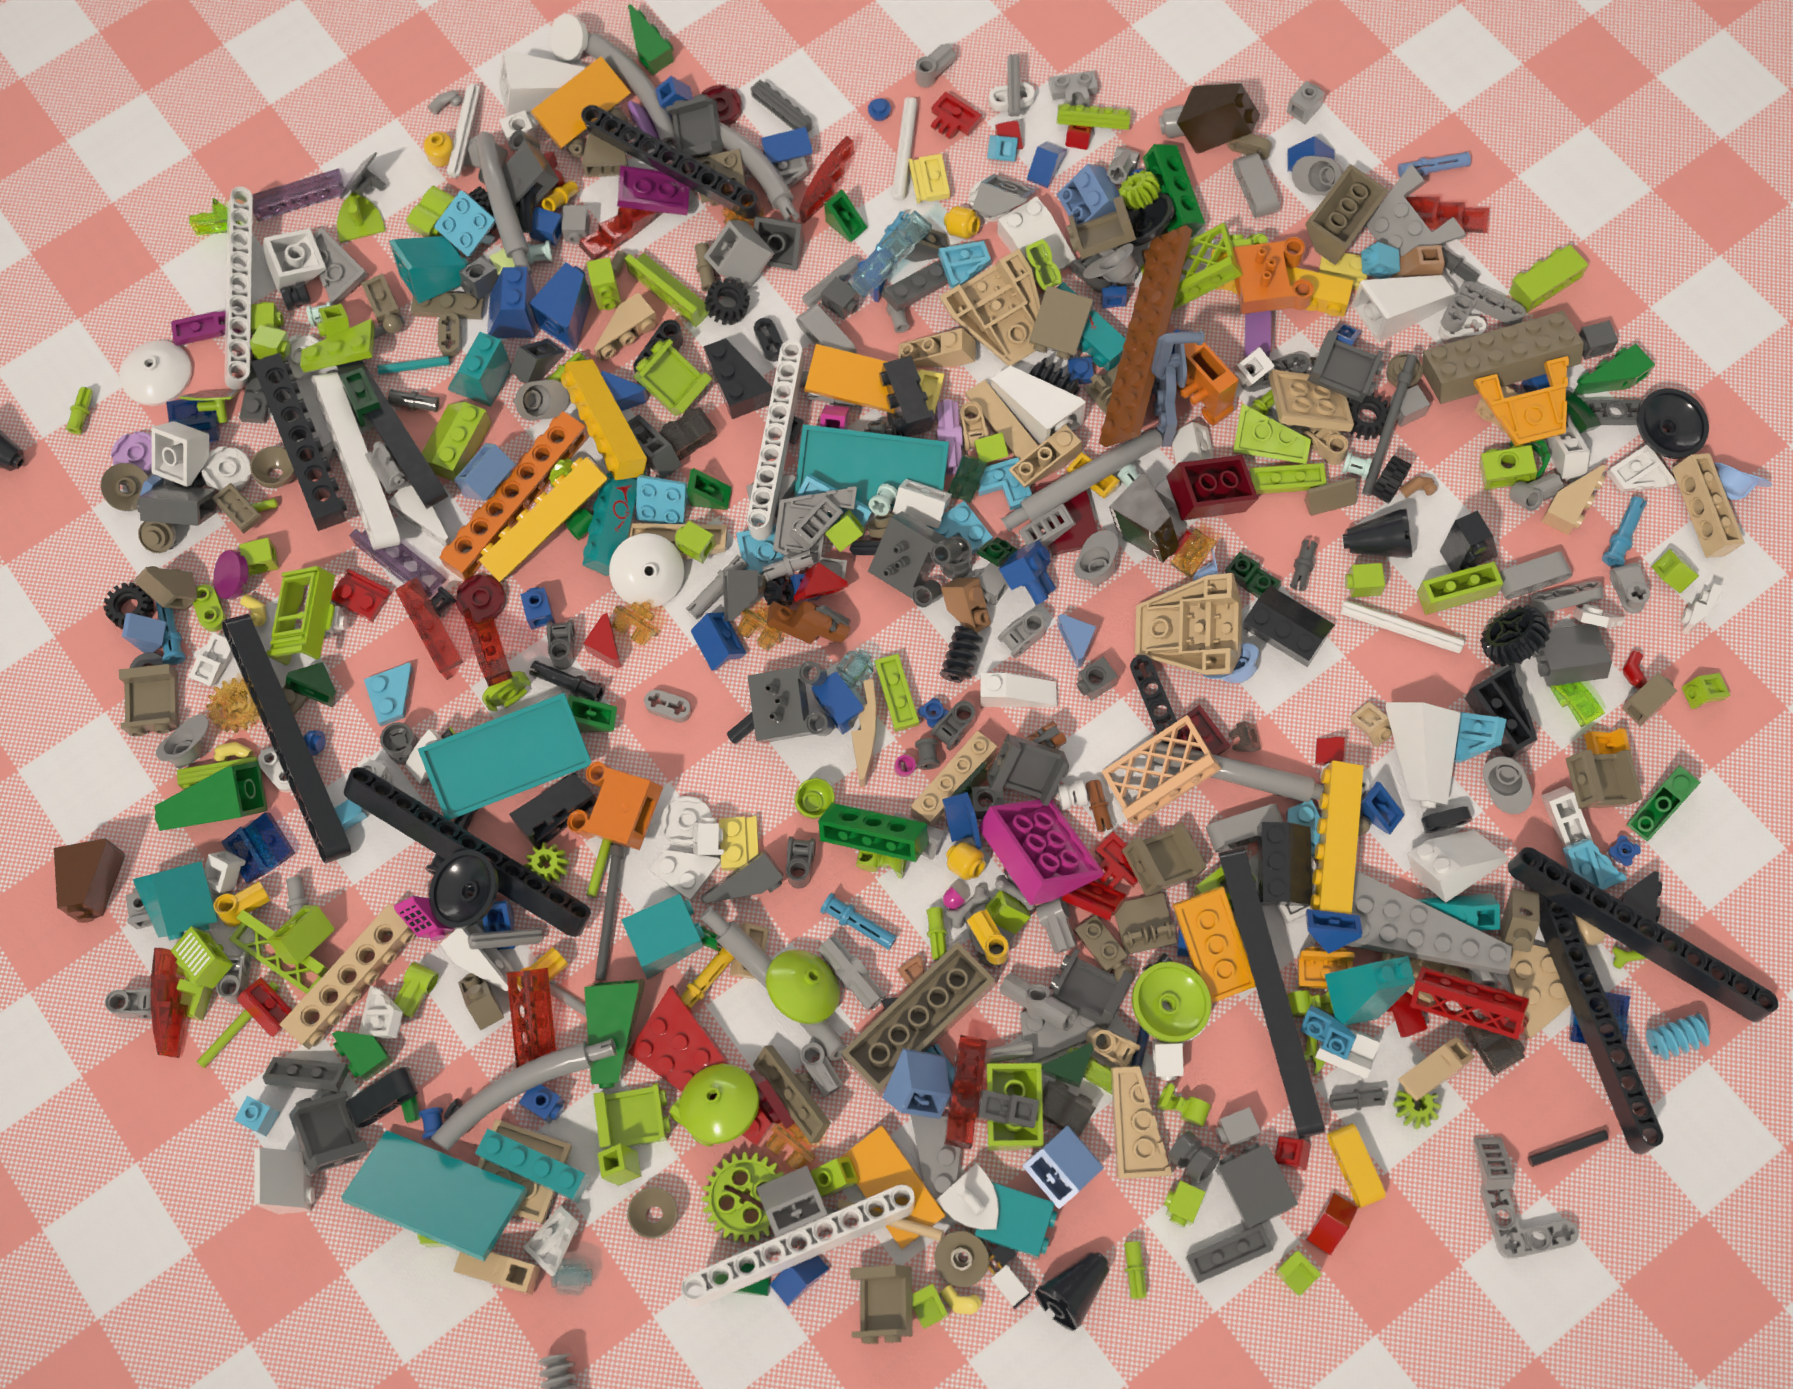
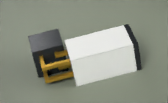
(1005, 1279)

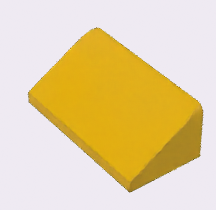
(1103, 488)

